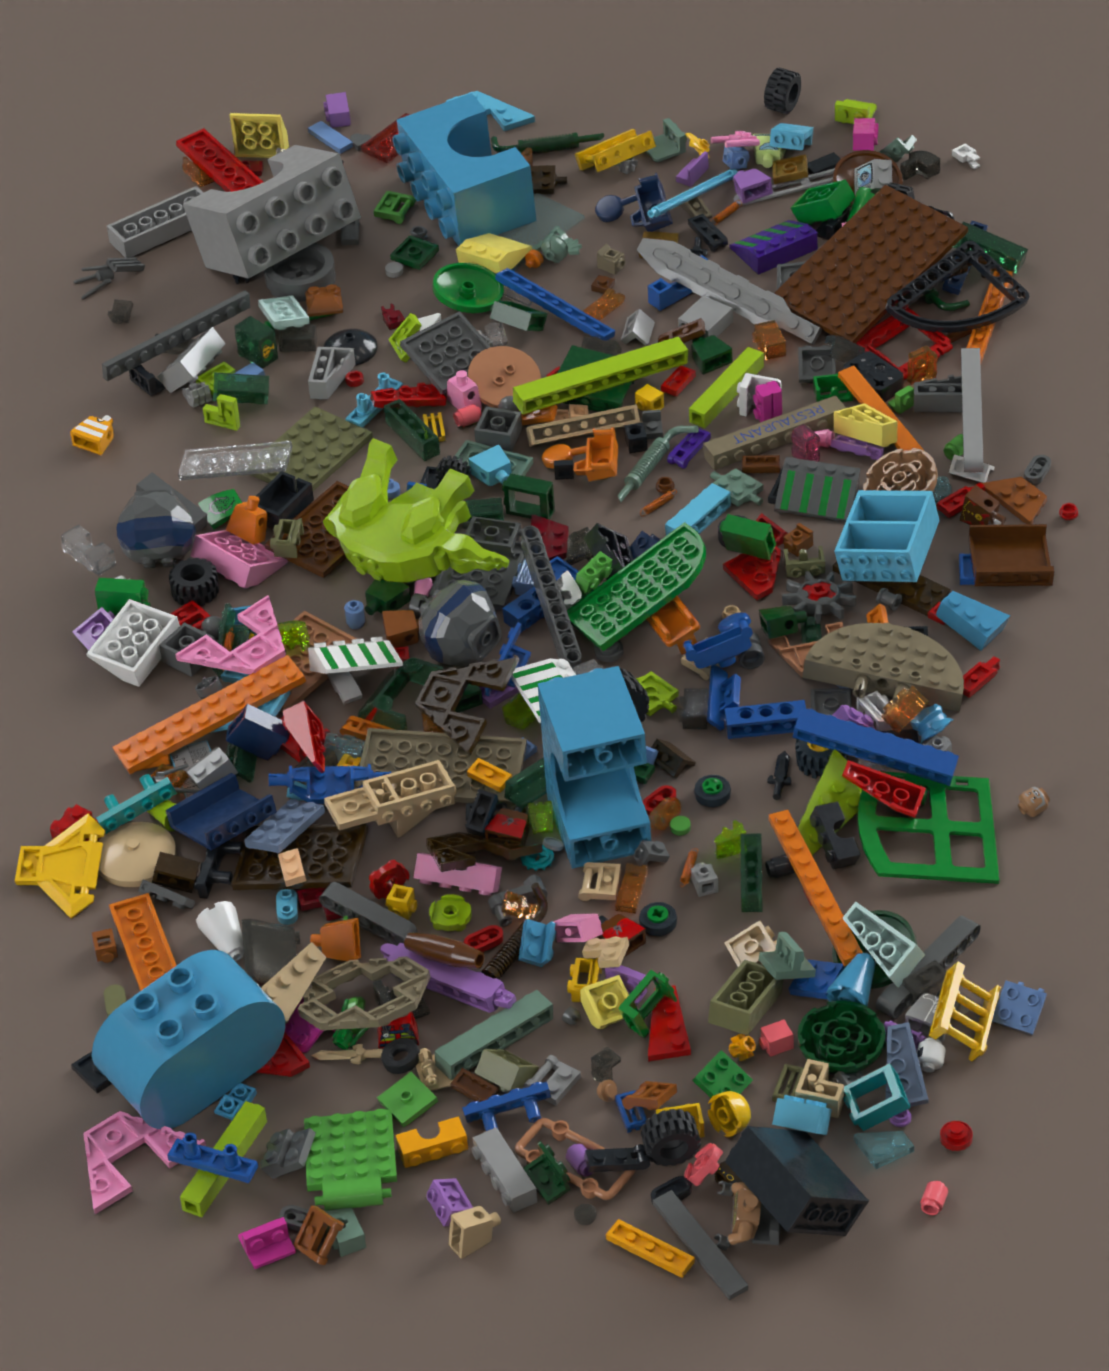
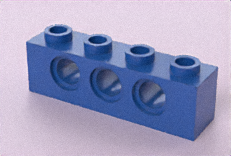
(525, 608)
(762, 719)

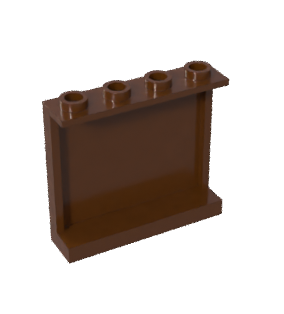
(1010, 555)

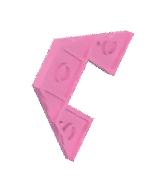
(248, 657)
(113, 1140)

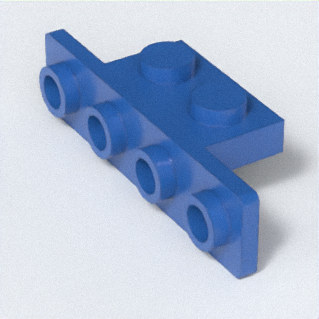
(509, 650)
(723, 693)

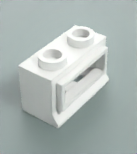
(869, 703)

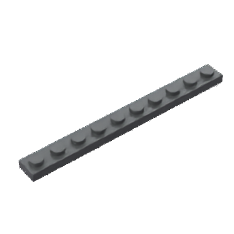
(175, 335)

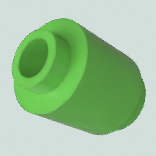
(954, 447)

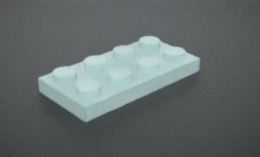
(283, 312)

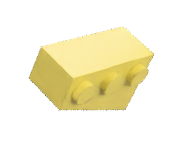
(866, 425)

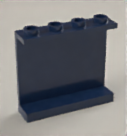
(219, 812)

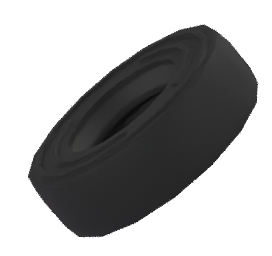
(395, 1047)

